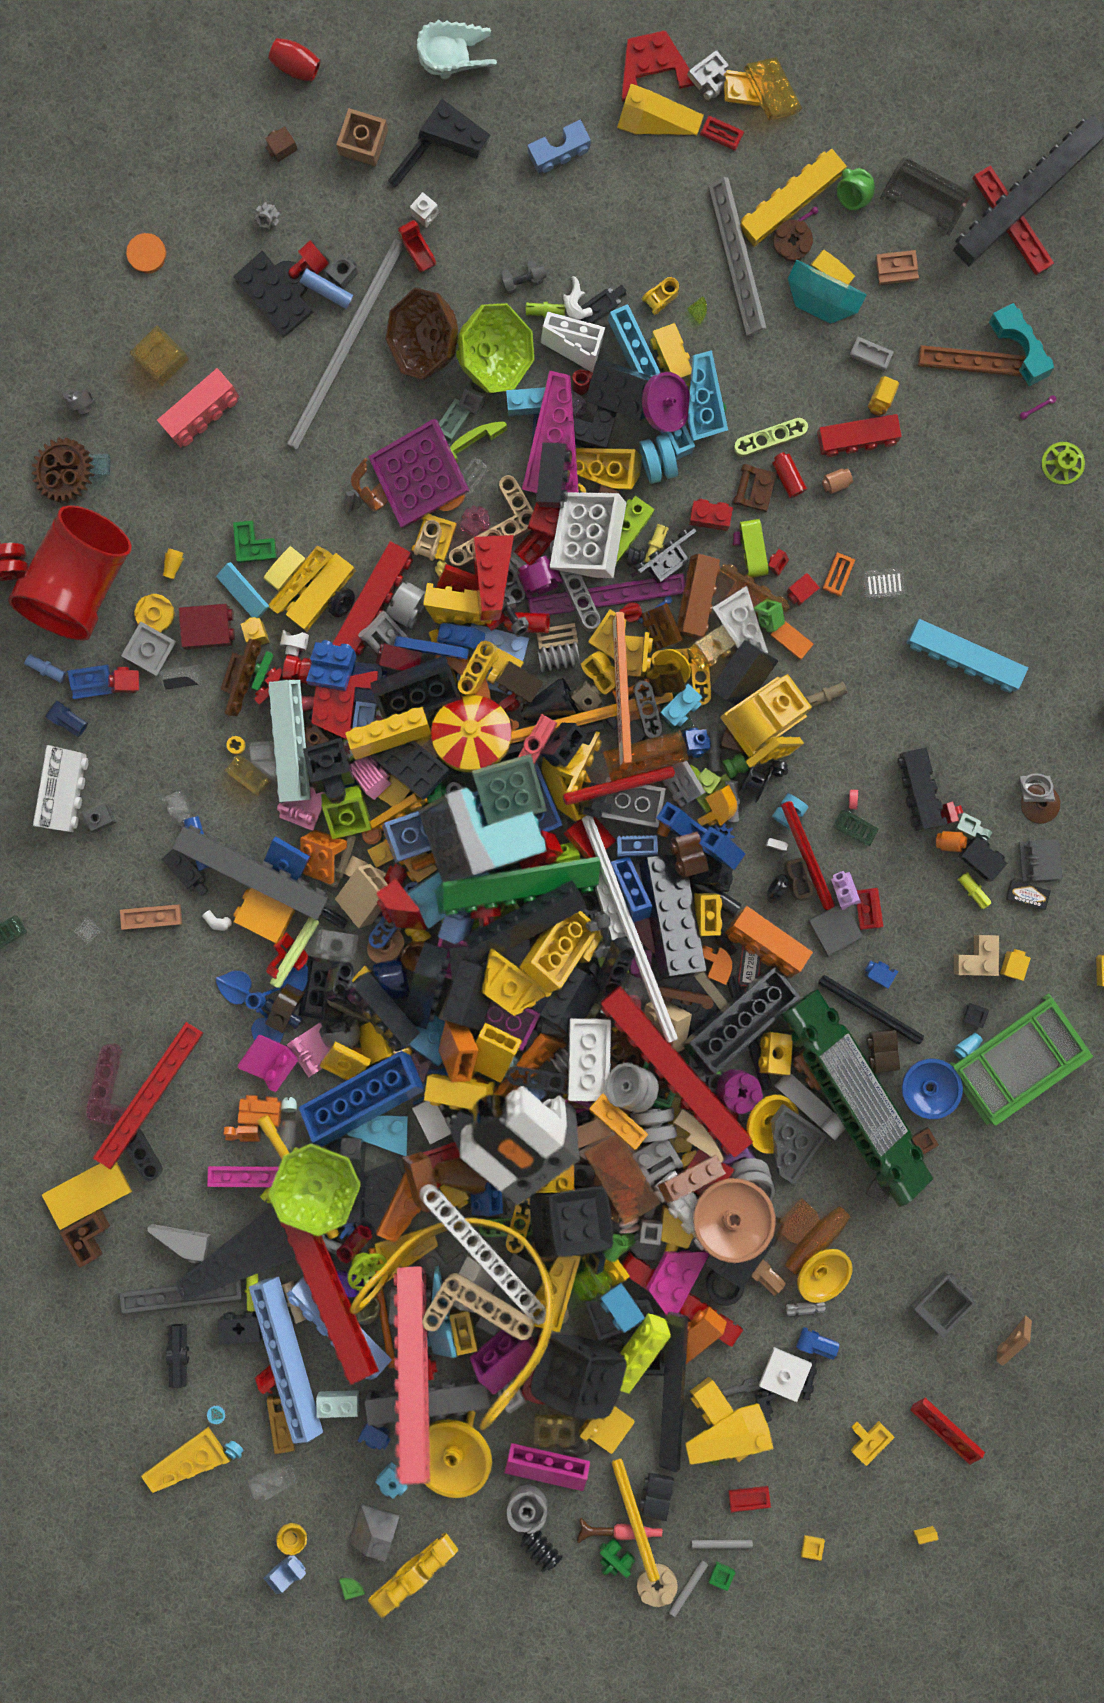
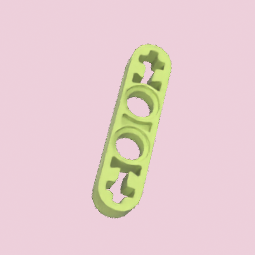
(770, 436)

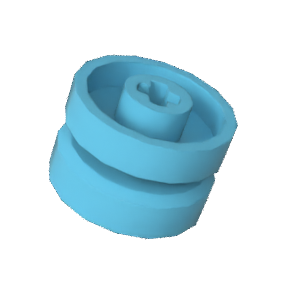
(658, 458)

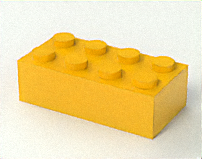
(558, 952)

